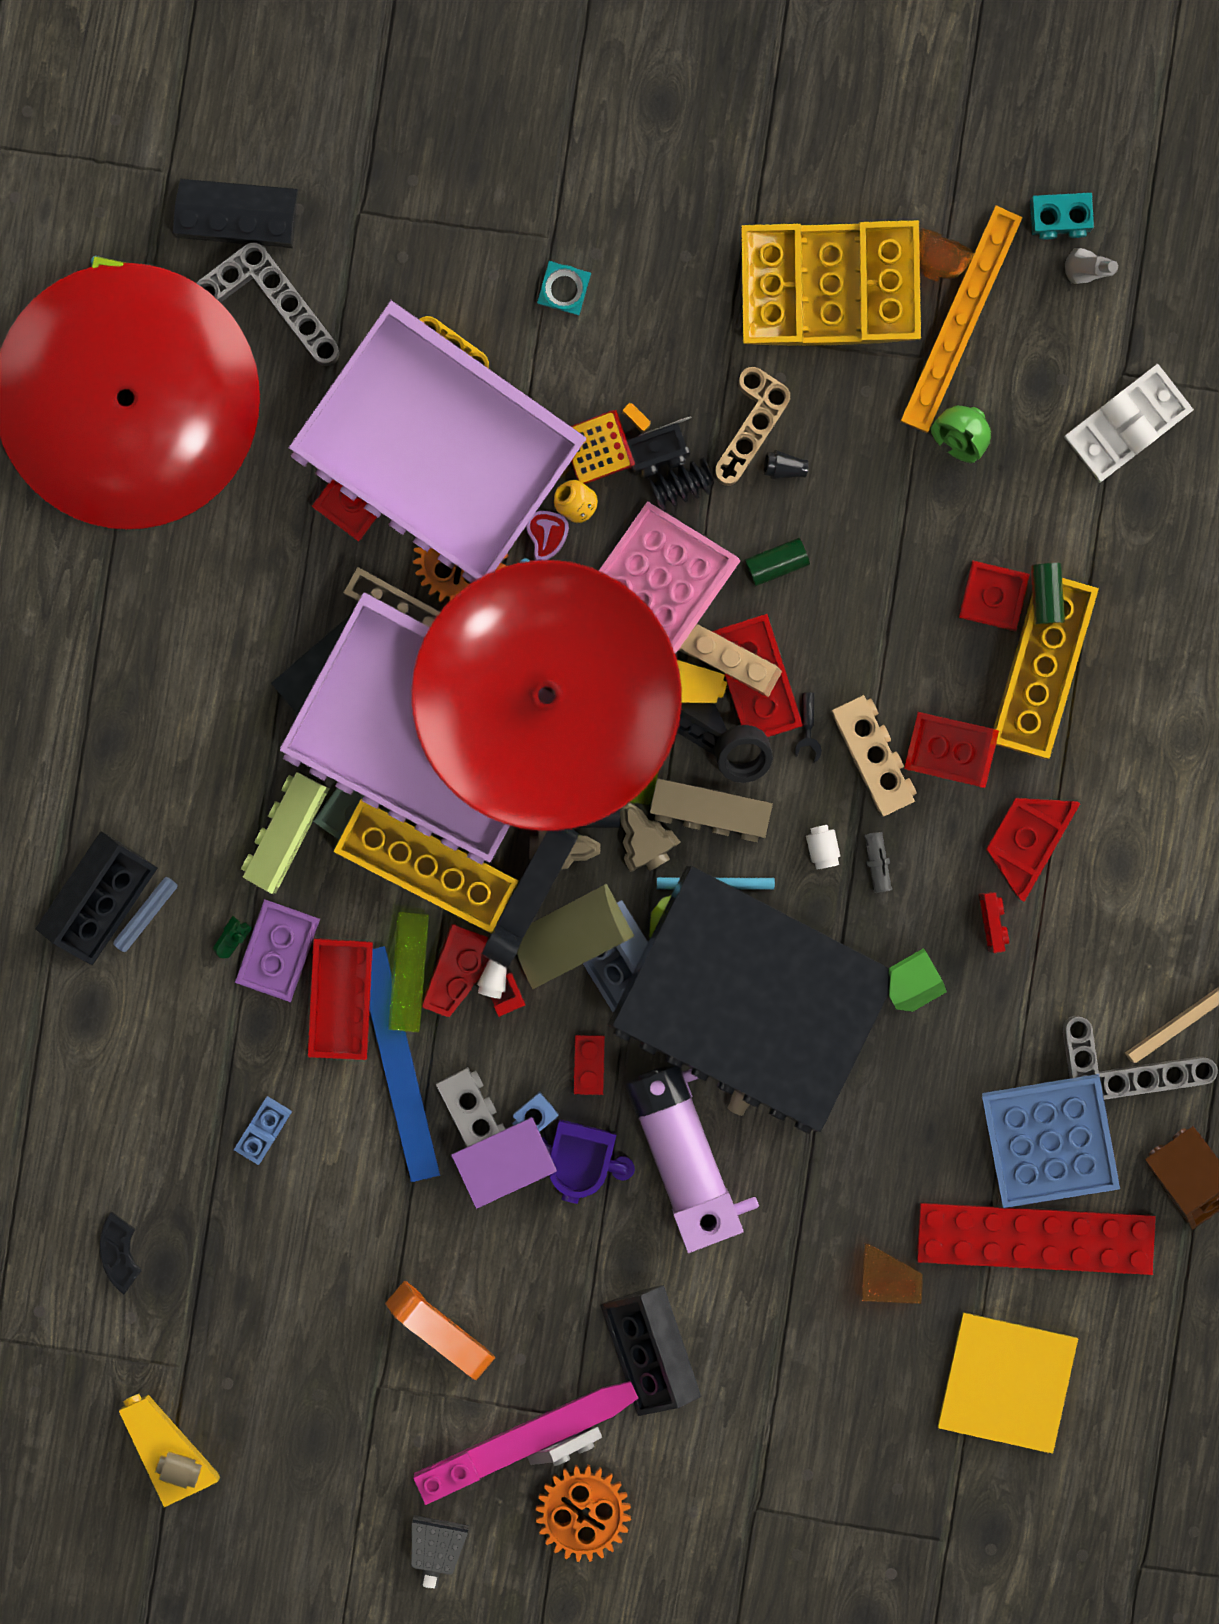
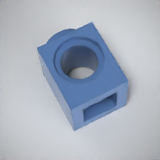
(542, 1104)

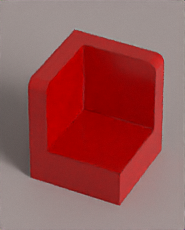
(510, 999)

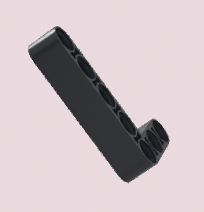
(529, 896)

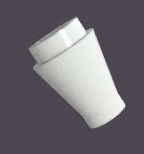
(492, 980)

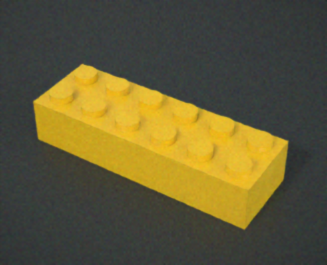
(1043, 674)
(426, 866)

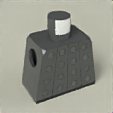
(436, 1547)

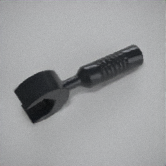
(808, 723)

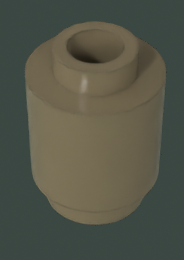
(178, 1470)

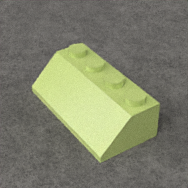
(285, 833)

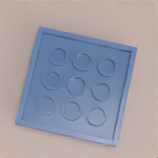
(1051, 1141)

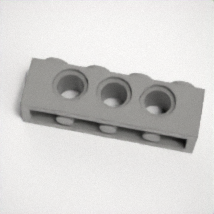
(451, 1090)

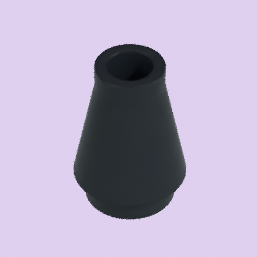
(782, 465)

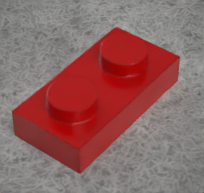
(589, 1064)

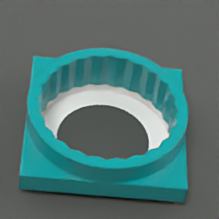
(556, 270)

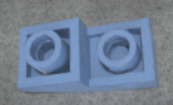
(263, 1130)

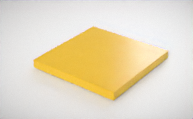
(1007, 1382)

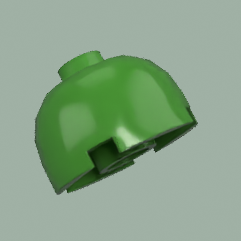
(963, 431)

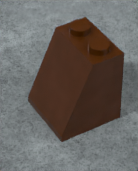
(1188, 1175)

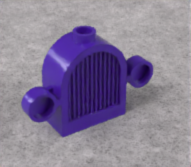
(583, 1159)

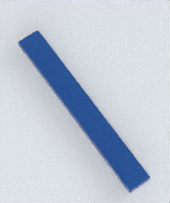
(401, 1075)

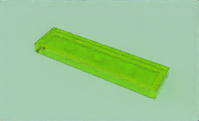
(408, 972)

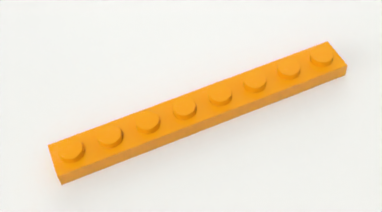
(961, 319)

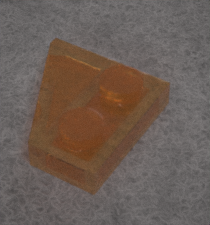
(889, 1279)

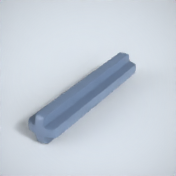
(145, 914)

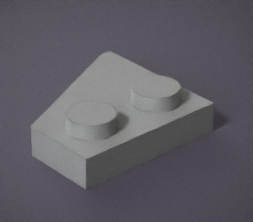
(560, 1451)

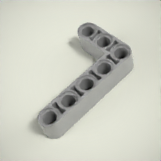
(275, 295)
(1129, 1074)

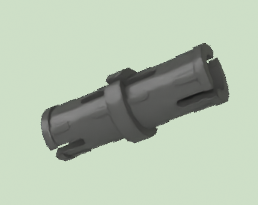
(878, 862)

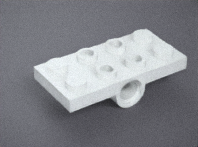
(1128, 423)

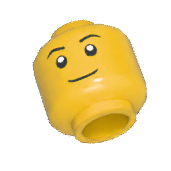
(575, 501)

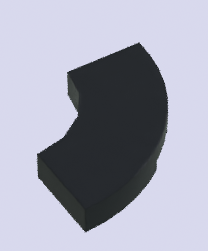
(116, 1253)

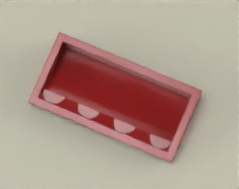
(340, 999)

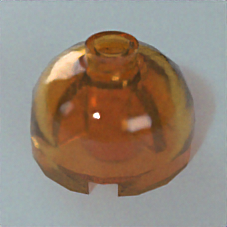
(942, 256)

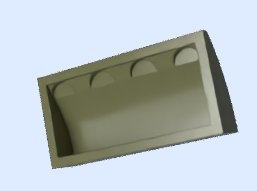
(572, 936)

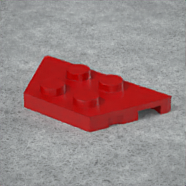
(1028, 839)

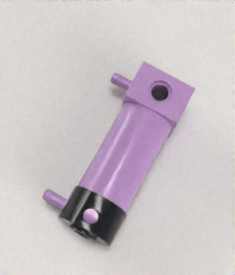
(684, 1157)

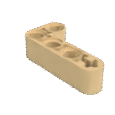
(747, 430)

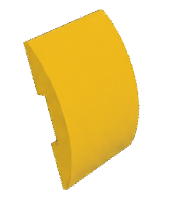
(831, 283)

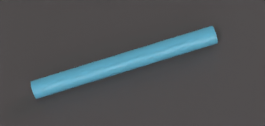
(737, 883)

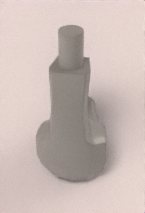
(1085, 266)

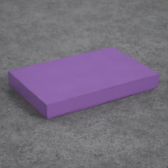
(277, 950)
(504, 1162)

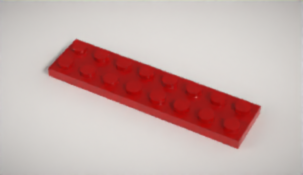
(1036, 1238)

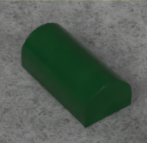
(777, 562)
(1047, 593)

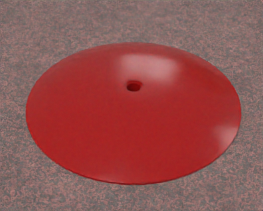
(188, 381)
(534, 631)

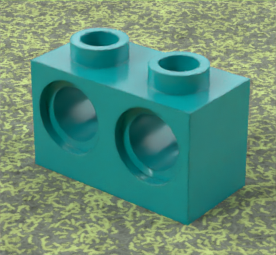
(1060, 206)

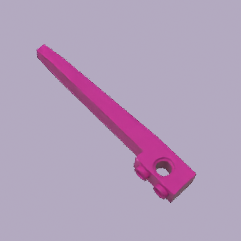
(522, 1441)

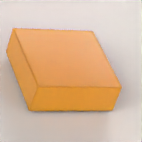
(636, 417)

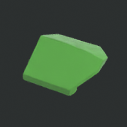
(914, 982)

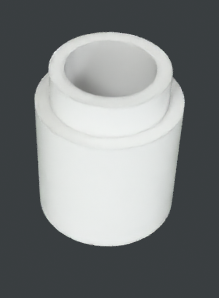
(823, 847)

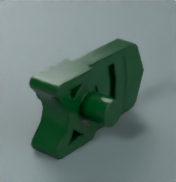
(233, 935)

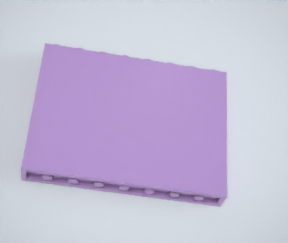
(436, 443)
(365, 736)

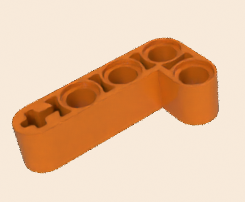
(439, 1331)

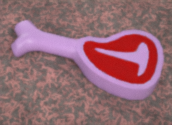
(548, 533)

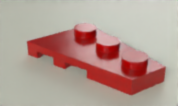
(455, 971)

